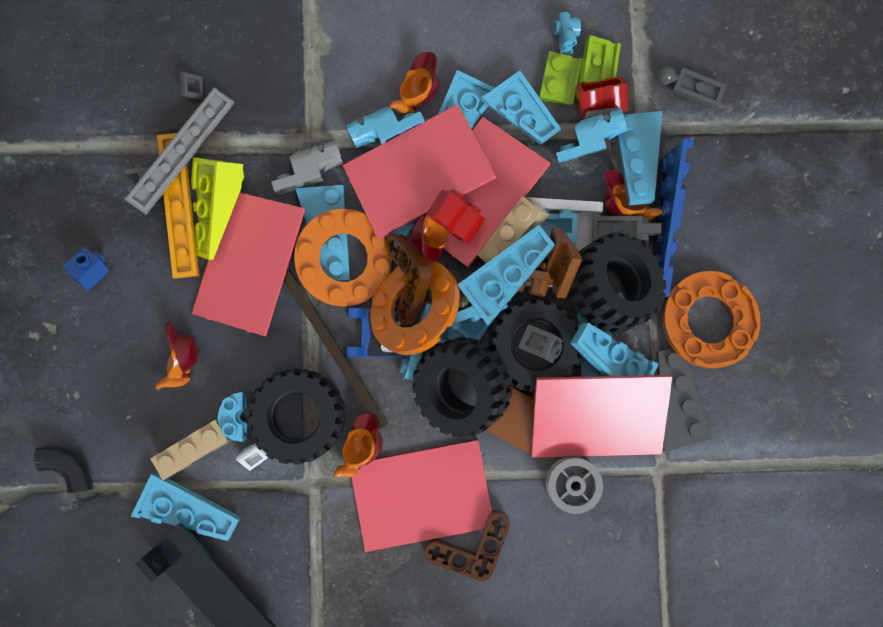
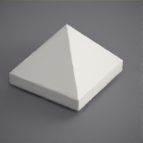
(251, 457)

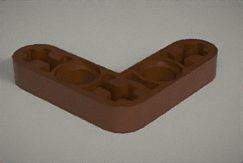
(417, 278)
(472, 558)

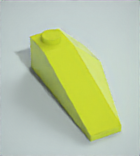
(217, 190)

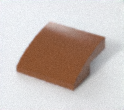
(562, 262)
(517, 421)

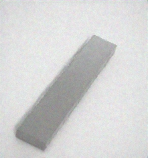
(179, 151)

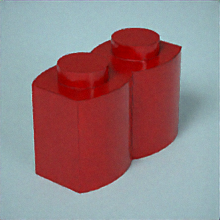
(602, 95)
(455, 215)

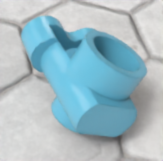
(567, 30)

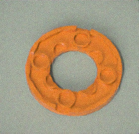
(308, 255)
(744, 319)
(426, 333)

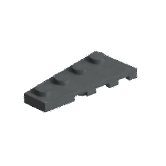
(685, 416)

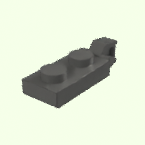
(632, 225)

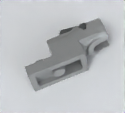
(308, 166)

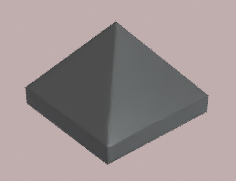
(191, 85)

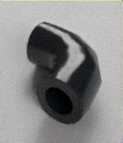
(67, 464)

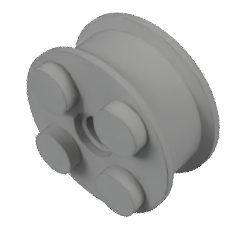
(588, 487)

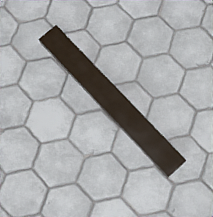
(333, 347)

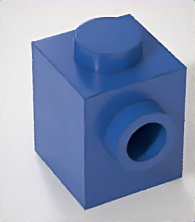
(86, 268)

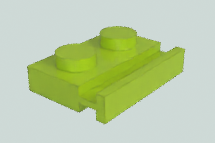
(599, 59)
(560, 78)

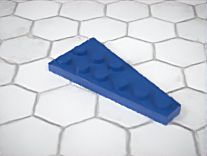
(672, 193)

